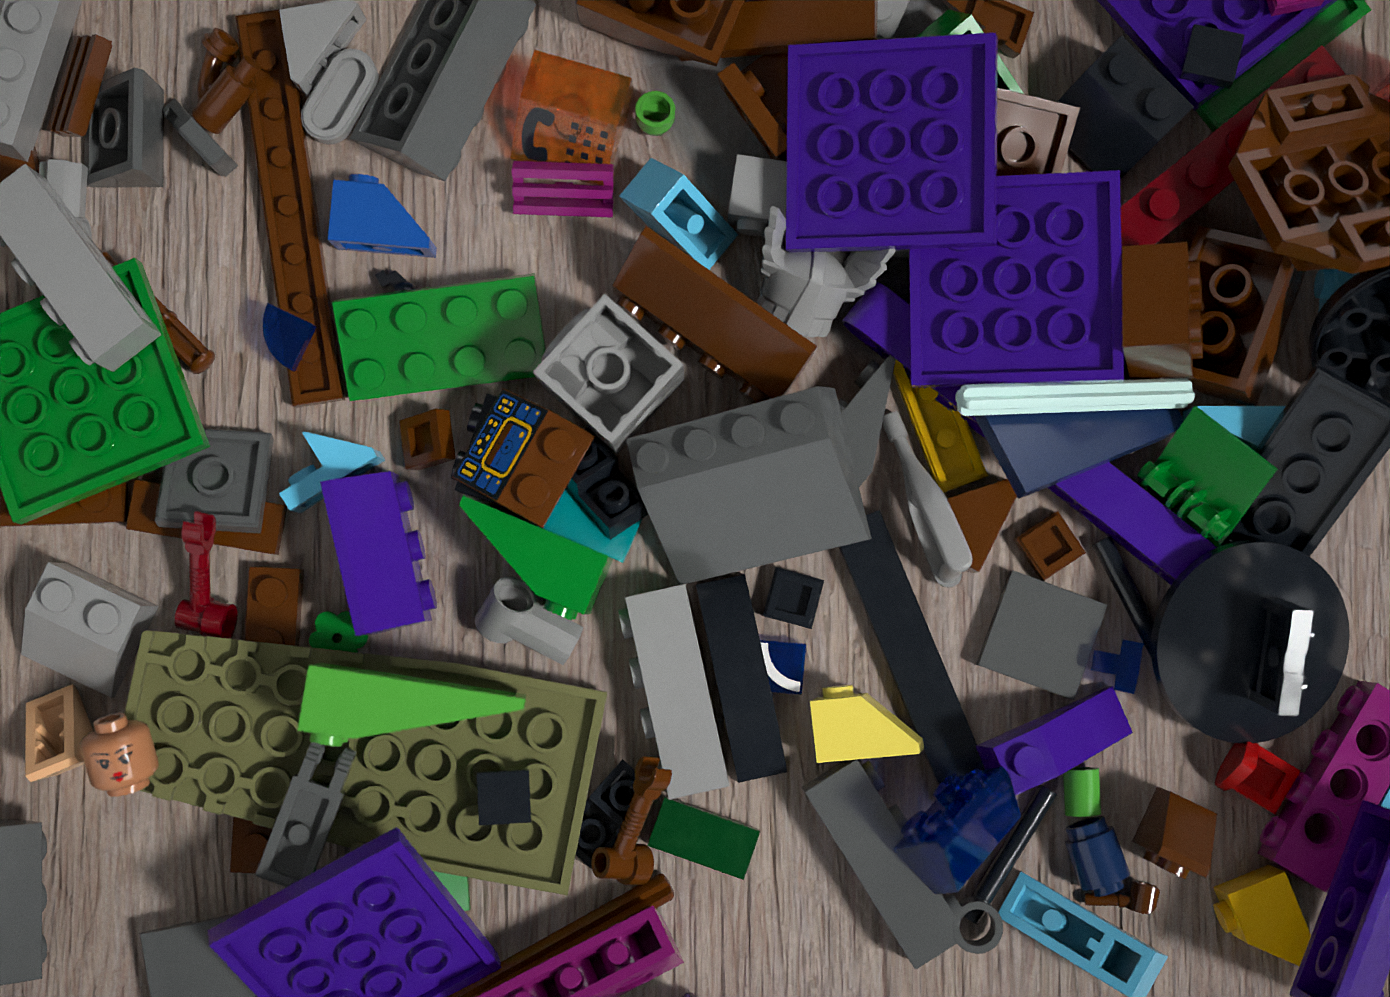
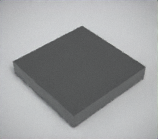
(219, 481)
(1041, 634)

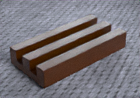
(79, 86)

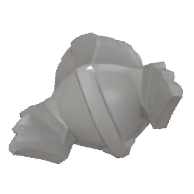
(812, 286)

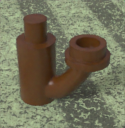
(224, 93)

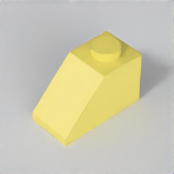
(858, 728)

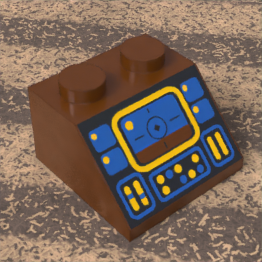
(523, 457)

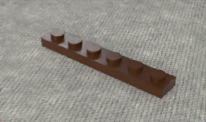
(271, 617)

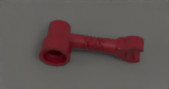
(202, 612)

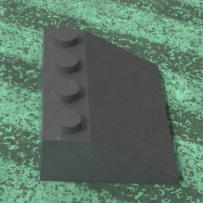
(751, 485)

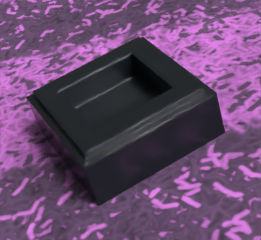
(1212, 56)
(793, 598)
(503, 797)

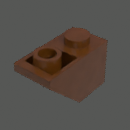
(1177, 834)

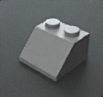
(84, 627)

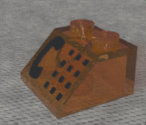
(570, 113)

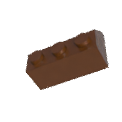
(1243, 312)

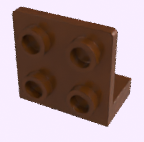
(761, 99)

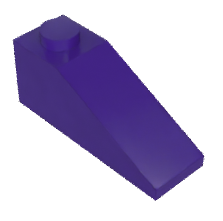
(1057, 740)

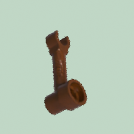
(627, 859)

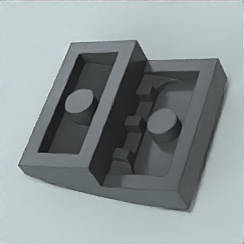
(185, 965)

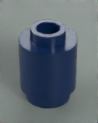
(1096, 856)

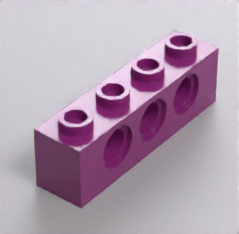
(1366, 779)
(602, 964)

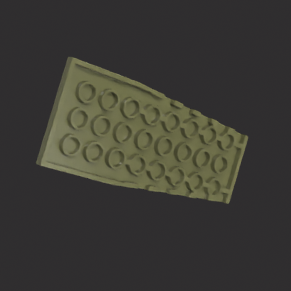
(231, 744)

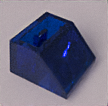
(959, 828)

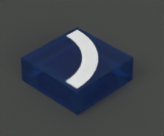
(784, 665)

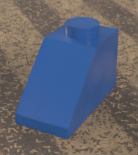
(373, 220)

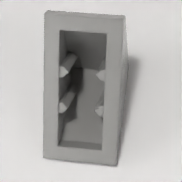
(315, 35)

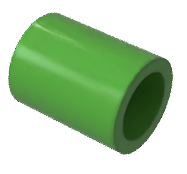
(1082, 792)

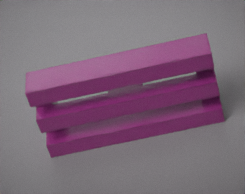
(533, 200)

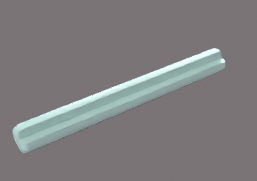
(1074, 397)

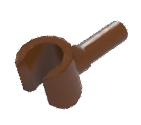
(1141, 899)

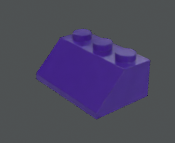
(378, 552)

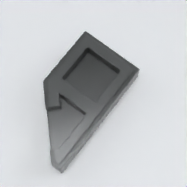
(199, 138)

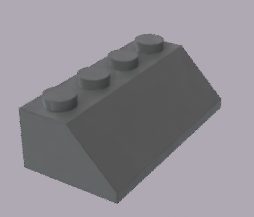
(441, 81)

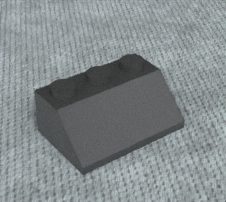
(21, 901)

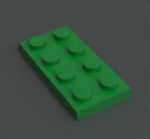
(440, 336)

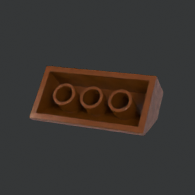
(710, 318)

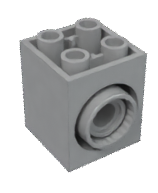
(609, 372)

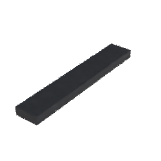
(911, 653)

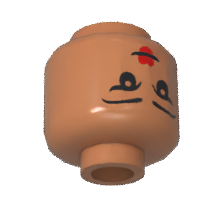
(119, 755)

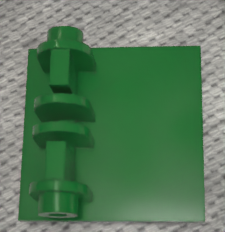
(1207, 476)

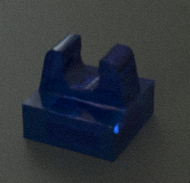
(1124, 666)

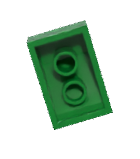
(548, 563)

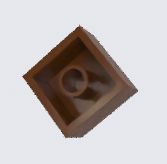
(1157, 315)

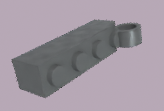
(866, 835)

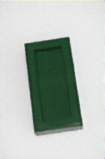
(704, 837)

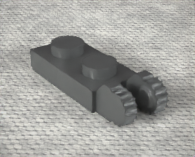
(304, 820)

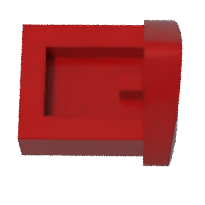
(1256, 775)

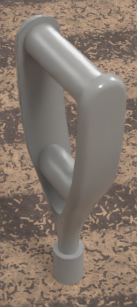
(930, 512)

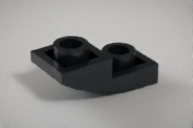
(605, 491)
(605, 811)

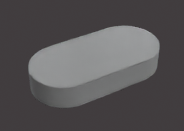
(339, 96)

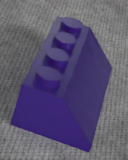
(1352, 933)

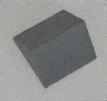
(126, 133)

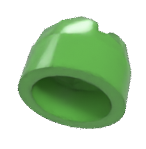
(655, 106)

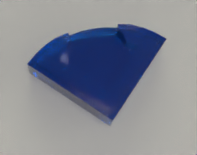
(286, 335)

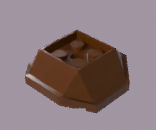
(1320, 174)

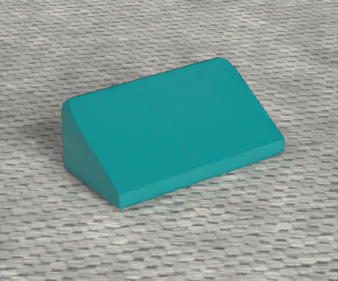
(573, 523)

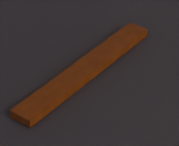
(290, 207)

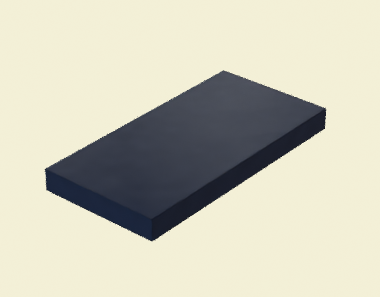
(1053, 447)

